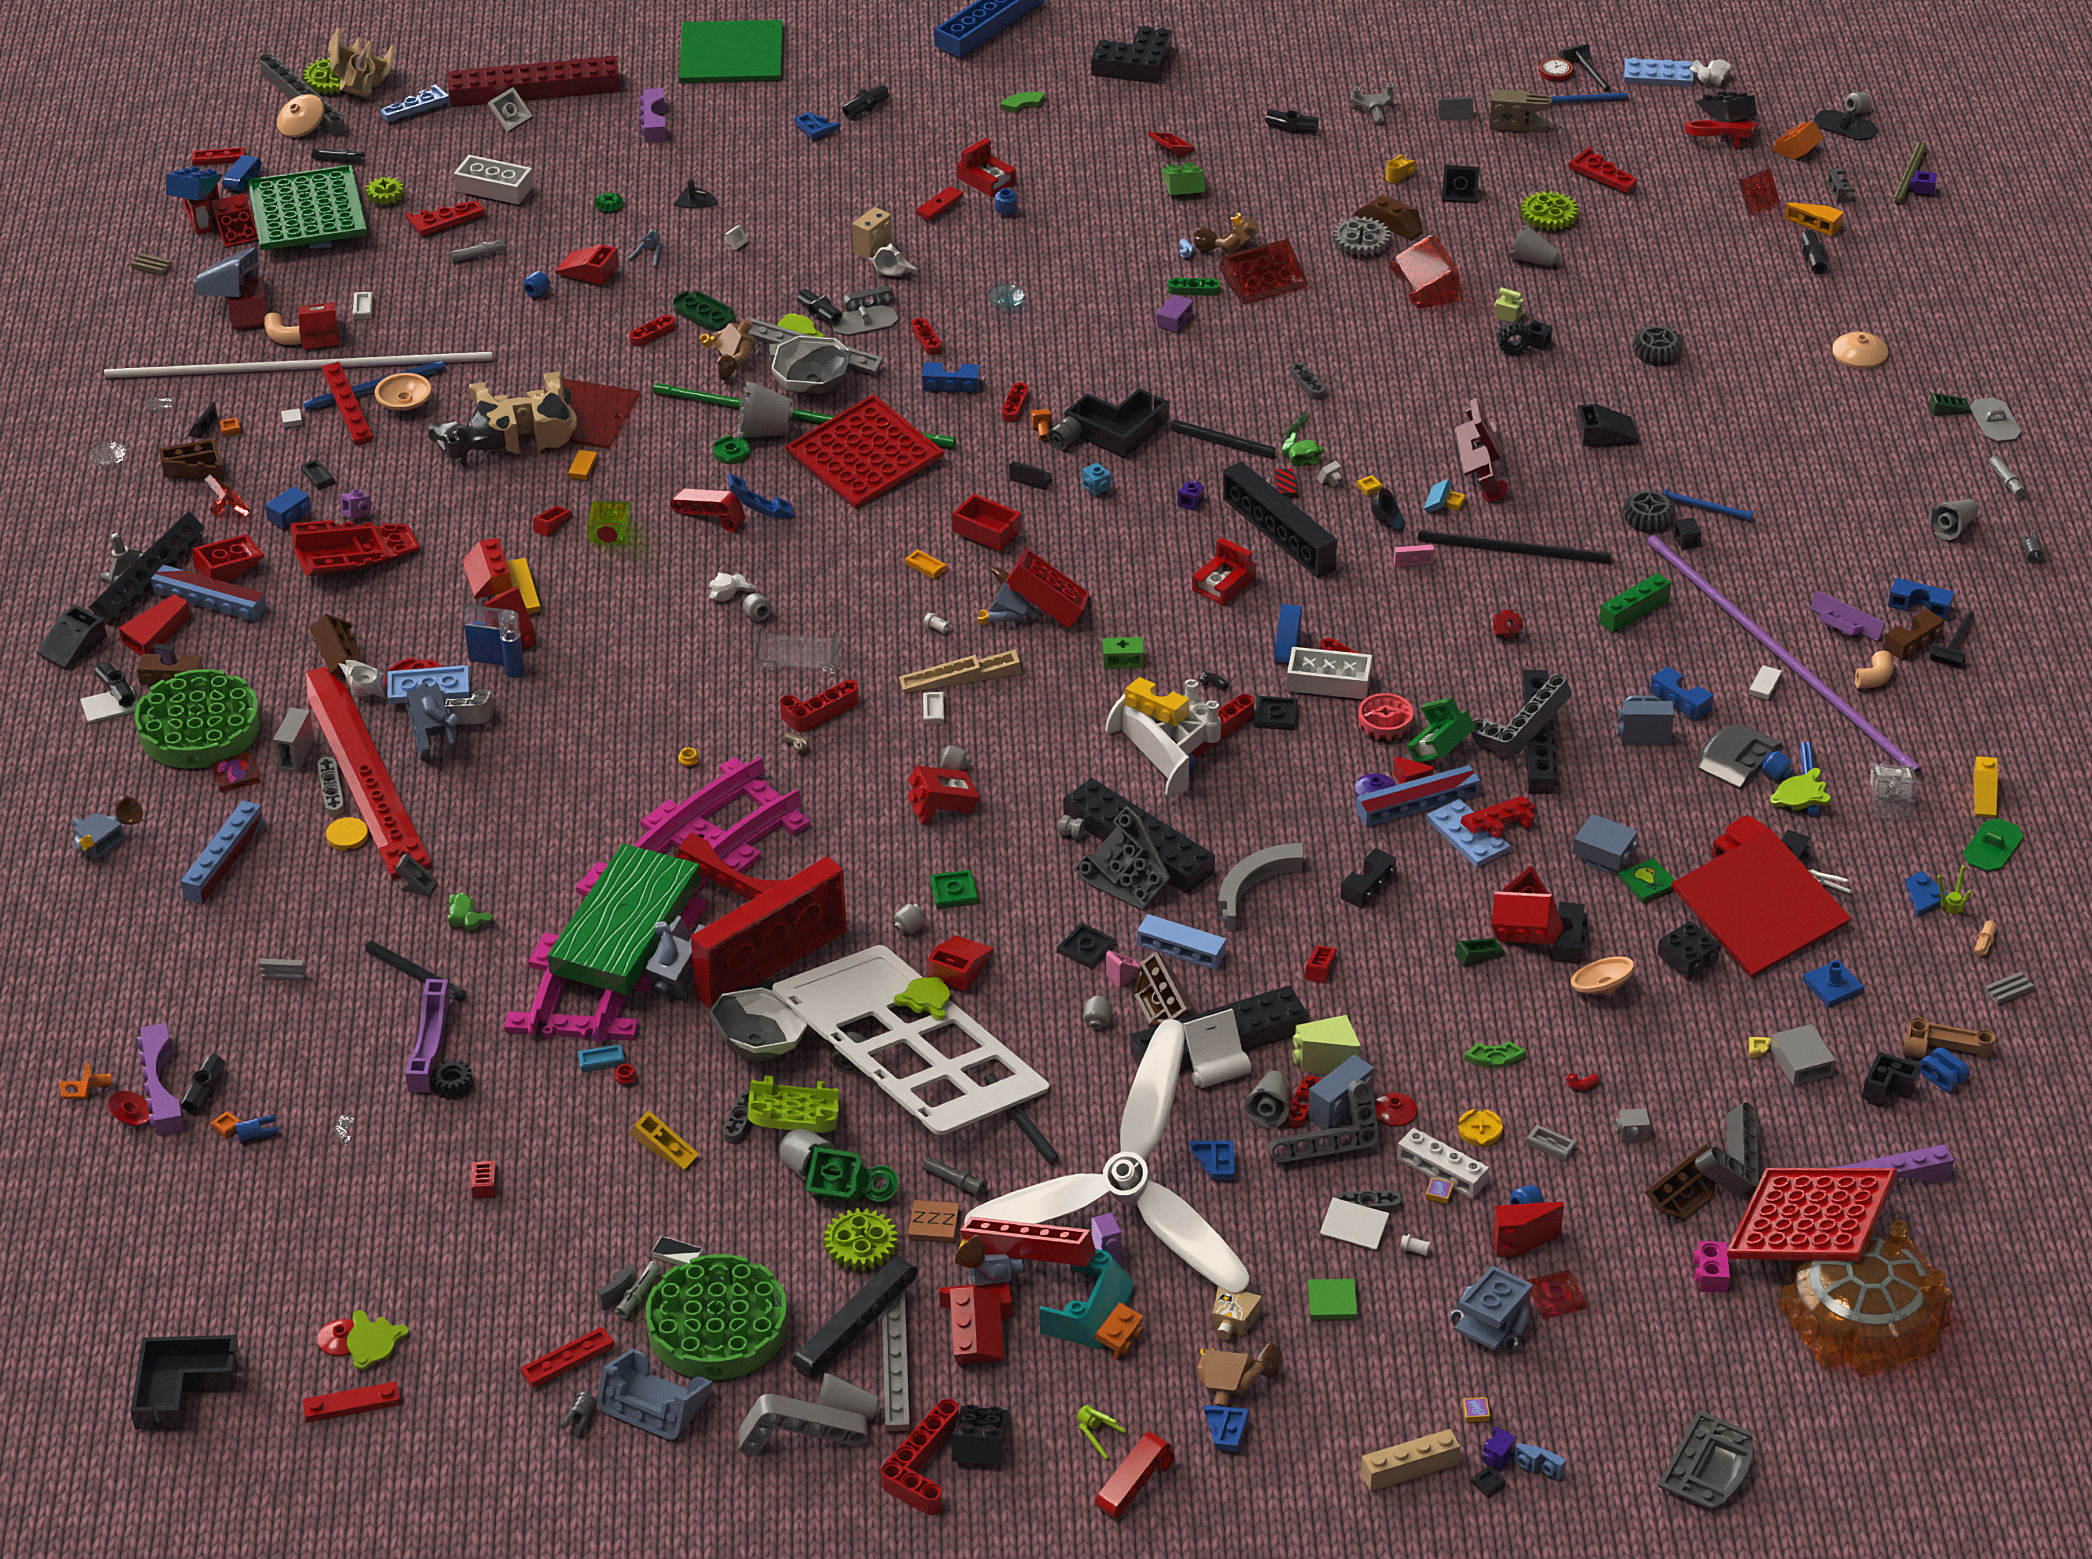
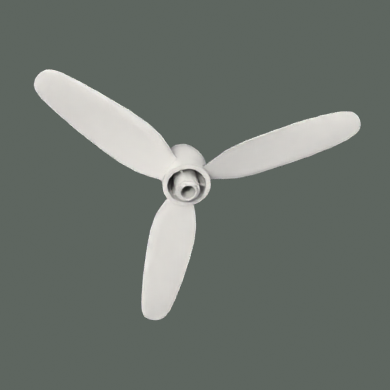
(1130, 1177)

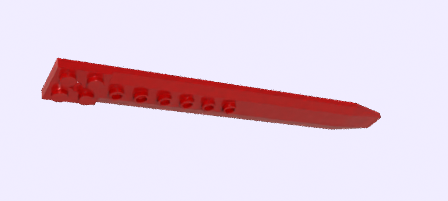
(363, 771)

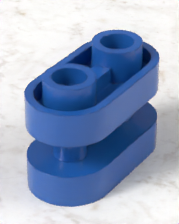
(1944, 1069)

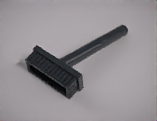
(1579, 53)
(1949, 654)

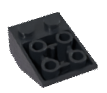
(1729, 106)
(1604, 426)
(72, 636)
(979, 1435)

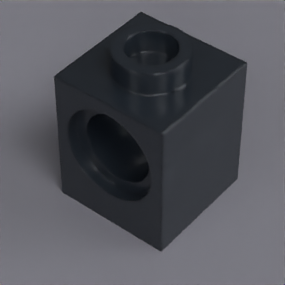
(1540, 334)
(1687, 533)

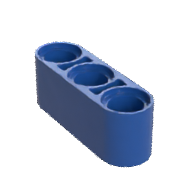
(244, 169)

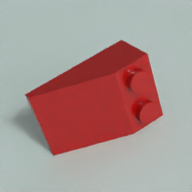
(226, 558)
(513, 601)
(1525, 1226)

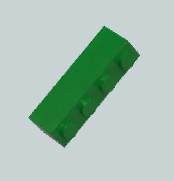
(1635, 602)

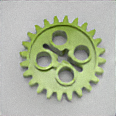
(321, 77)
(1549, 210)
(860, 1239)

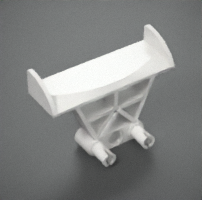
(1156, 739)

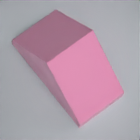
(1121, 968)

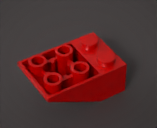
(234, 220)
(590, 264)
(958, 961)

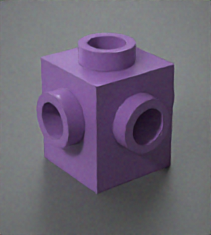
(356, 504)

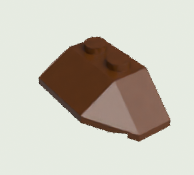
(1396, 215)
(1160, 991)
(1682, 1188)

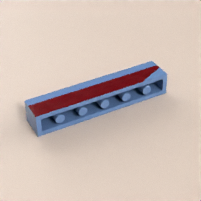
(209, 593)
(1417, 796)
(222, 852)

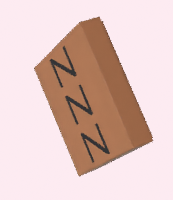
(933, 1221)

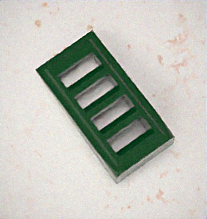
(1947, 404)
(1470, 952)

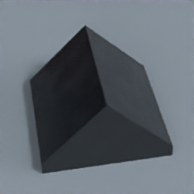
(1460, 183)

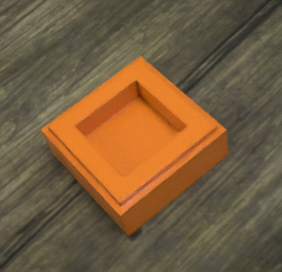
(230, 427)
(225, 1124)

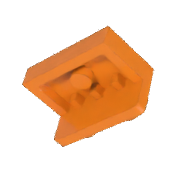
(1120, 1329)

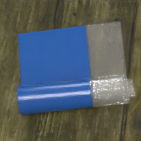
(494, 638)

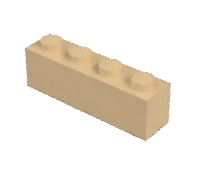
(1410, 1460)

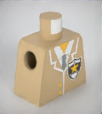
(1234, 1312)

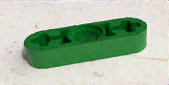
(1182, 286)

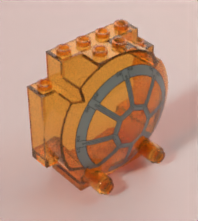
(1871, 1308)

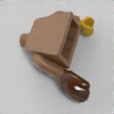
(1241, 234)
(734, 344)
(1235, 1372)

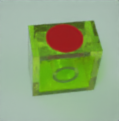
(609, 522)

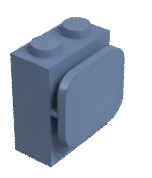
(1645, 721)
(1605, 844)

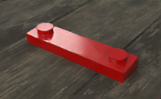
(567, 1357)
(351, 1401)

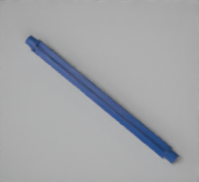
(370, 386)

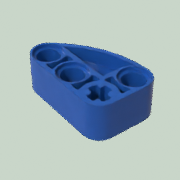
(1288, 632)

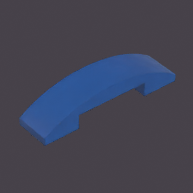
(777, 508)

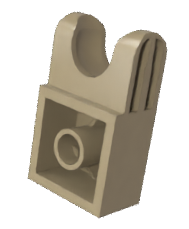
(1517, 110)

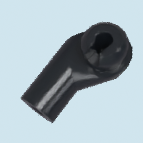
(1215, 679)

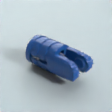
(251, 1128)

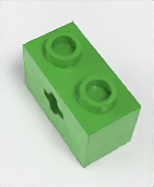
(1122, 652)

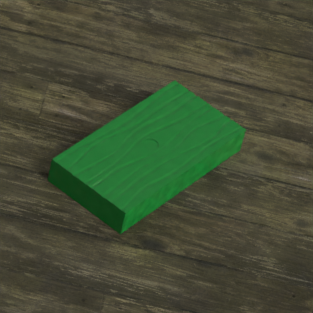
(616, 922)

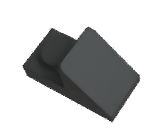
(416, 877)

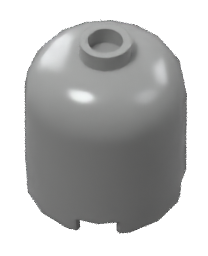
(798, 1150)

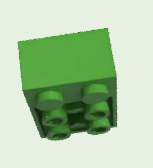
(1184, 178)

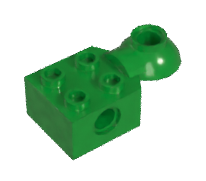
(846, 1177)

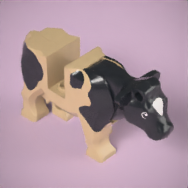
(501, 420)

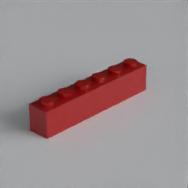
(1032, 1240)

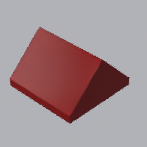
(1526, 883)

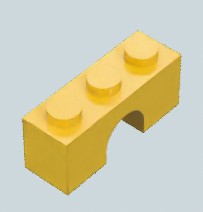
(1169, 709)

